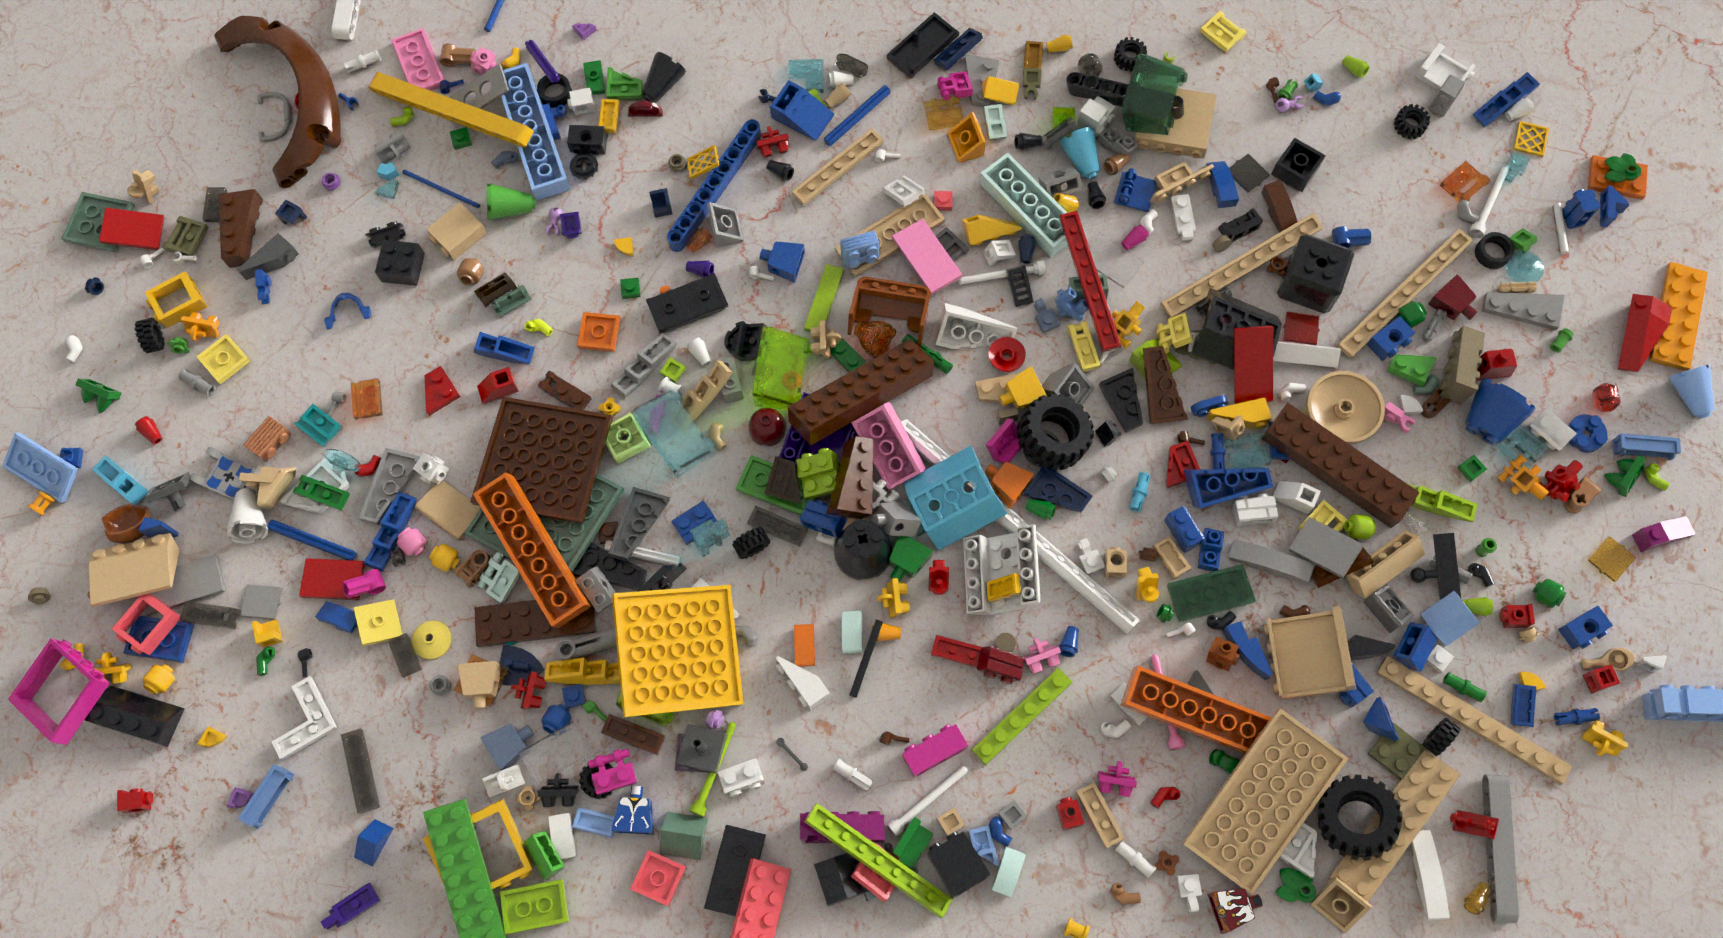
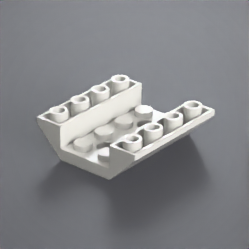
(986, 562)

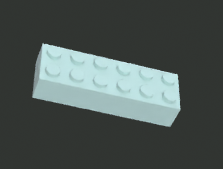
(1025, 202)

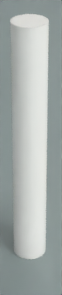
(1560, 228)

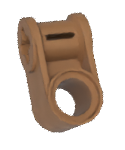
(1583, 496)
(473, 568)

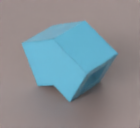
(1313, 82)
(387, 171)

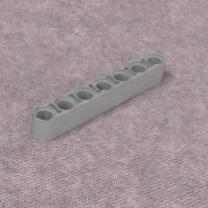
(1500, 852)

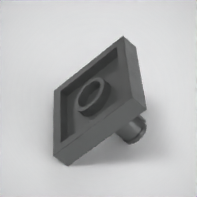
(170, 490)
(702, 748)

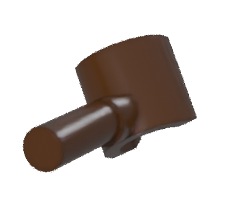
(1271, 85)
(1184, 436)
(887, 736)

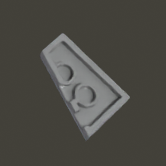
(978, 70)

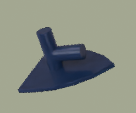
(519, 664)

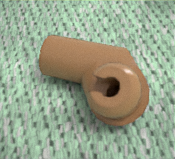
(1124, 897)

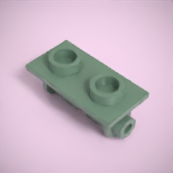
(511, 301)

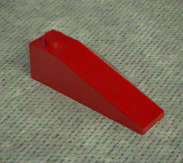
(1645, 325)

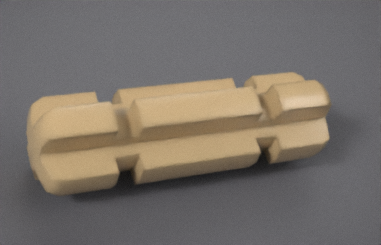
(1517, 287)

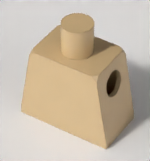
(479, 681)

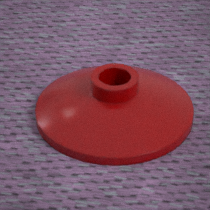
(1010, 347)

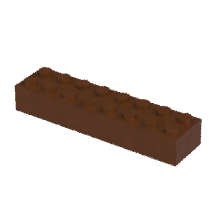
(860, 391)
(1340, 465)

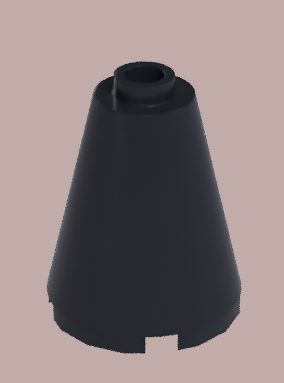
(661, 77)

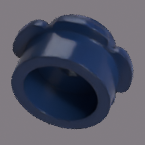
(94, 286)

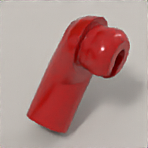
(369, 468)

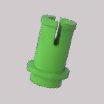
(1287, 90)
(1561, 340)
(1487, 546)

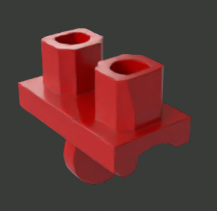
(765, 144)
(938, 577)
(529, 700)

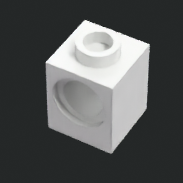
(581, 101)

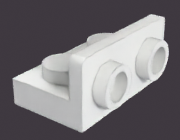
(1551, 429)
(741, 777)

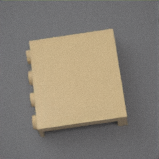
(1189, 132)
(1310, 654)

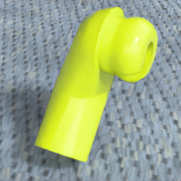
(538, 325)

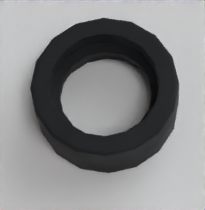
(544, 83)
(1491, 262)

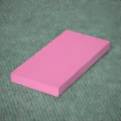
(418, 60)
(927, 256)

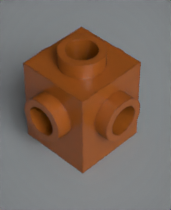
(1223, 654)

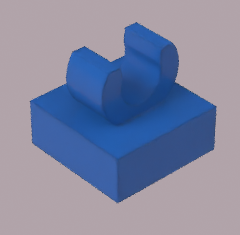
(72, 456)

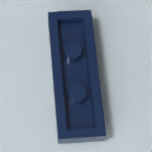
(958, 49)

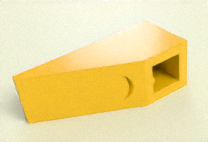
(982, 228)

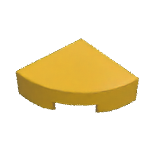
(625, 245)
(1531, 679)
(211, 738)

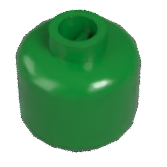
(1412, 313)
(1549, 593)

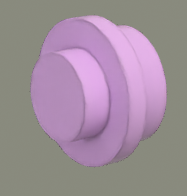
(714, 719)

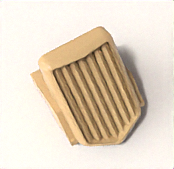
(270, 483)

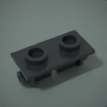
(392, 230)

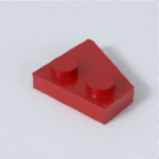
(438, 390)

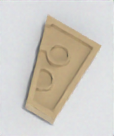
(990, 389)

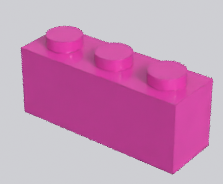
(934, 750)

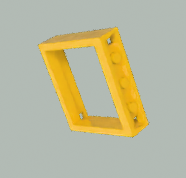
(521, 849)

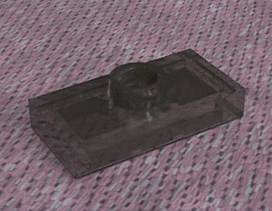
(211, 205)
(404, 655)

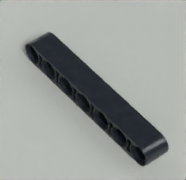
(1081, 86)

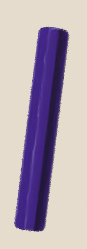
(542, 61)

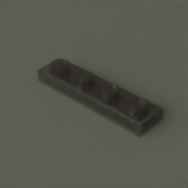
(360, 771)

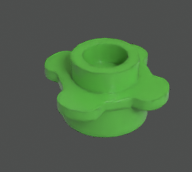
(179, 345)

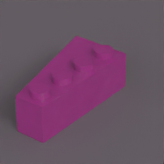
(869, 825)

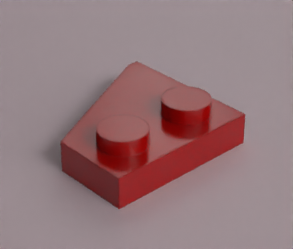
(1179, 458)

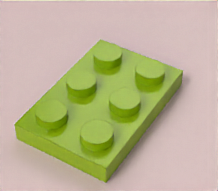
(534, 906)

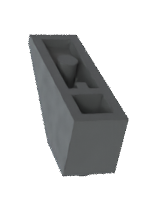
(271, 256)

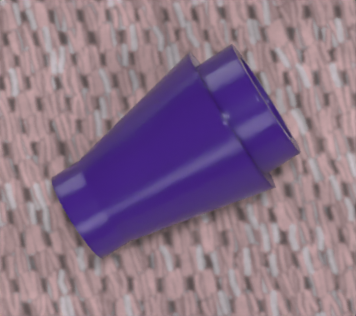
(700, 268)

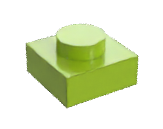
(673, 370)

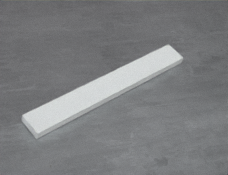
(1300, 353)

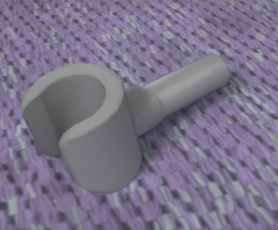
(336, 397)

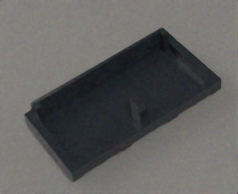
(922, 45)
(687, 303)
(731, 868)

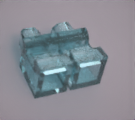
(709, 534)

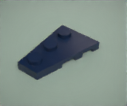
(1055, 488)

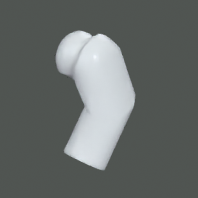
(1146, 221)
(75, 348)
(1115, 731)

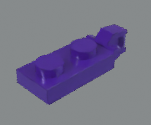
(351, 907)

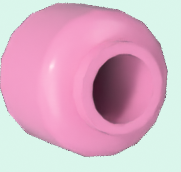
(411, 542)

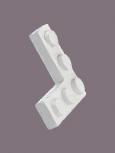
(318, 724)

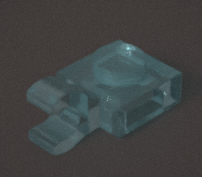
(1516, 165)

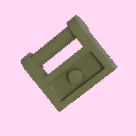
(189, 239)

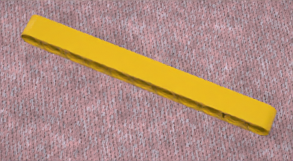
(451, 109)

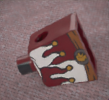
(1233, 908)

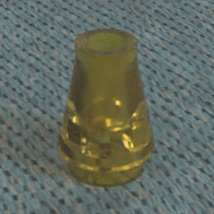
(1477, 899)

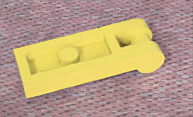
(1084, 346)

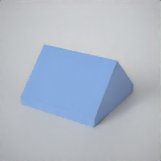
(1450, 618)

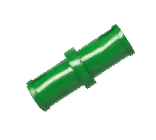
(1464, 687)

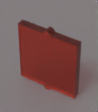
(1301, 328)

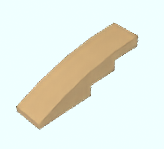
(706, 390)

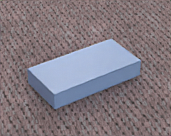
(593, 822)

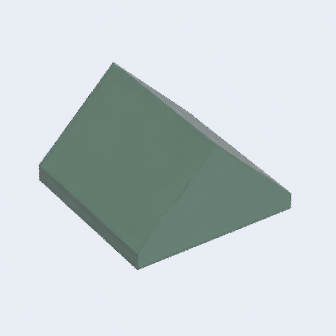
(683, 835)

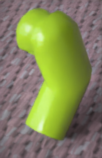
(1653, 478)

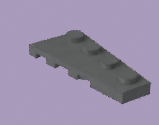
(637, 519)

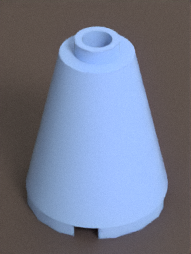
(1695, 390)

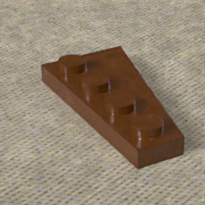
(1161, 389)

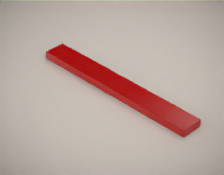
(1090, 281)

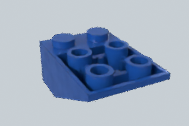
(800, 111)

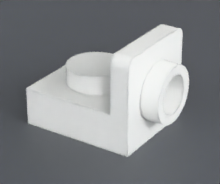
(998, 251)

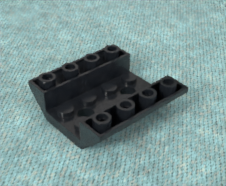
(1216, 337)

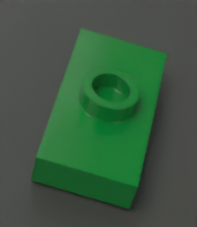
(594, 77)

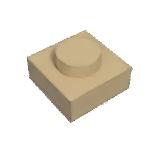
(951, 821)

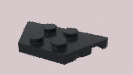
(663, 578)

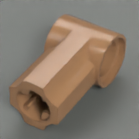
(452, 55)

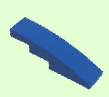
(1506, 99)
(392, 525)

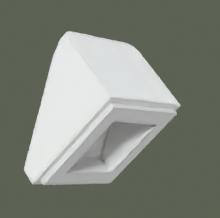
(1651, 663)

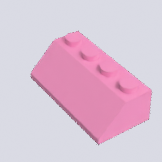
(892, 448)

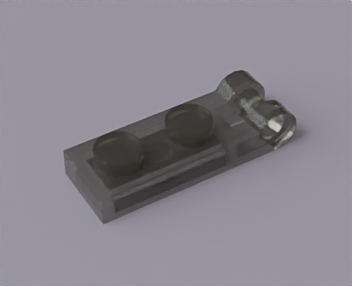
(209, 615)

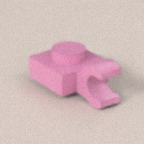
(1396, 415)

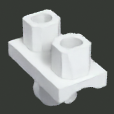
(503, 780)

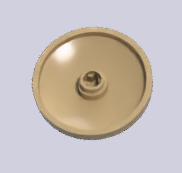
(1346, 405)

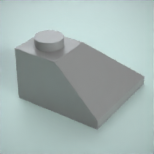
(1069, 382)

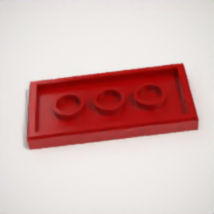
(1253, 363)

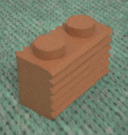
(267, 439)

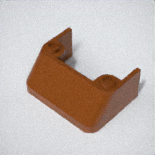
(890, 300)

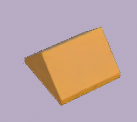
(967, 139)

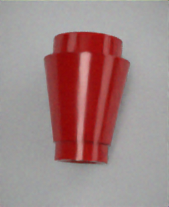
(149, 430)

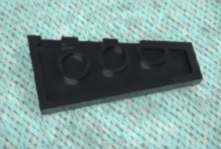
(615, 570)

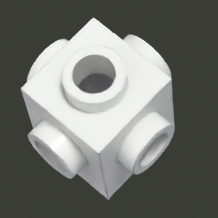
(431, 468)

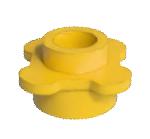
(610, 403)

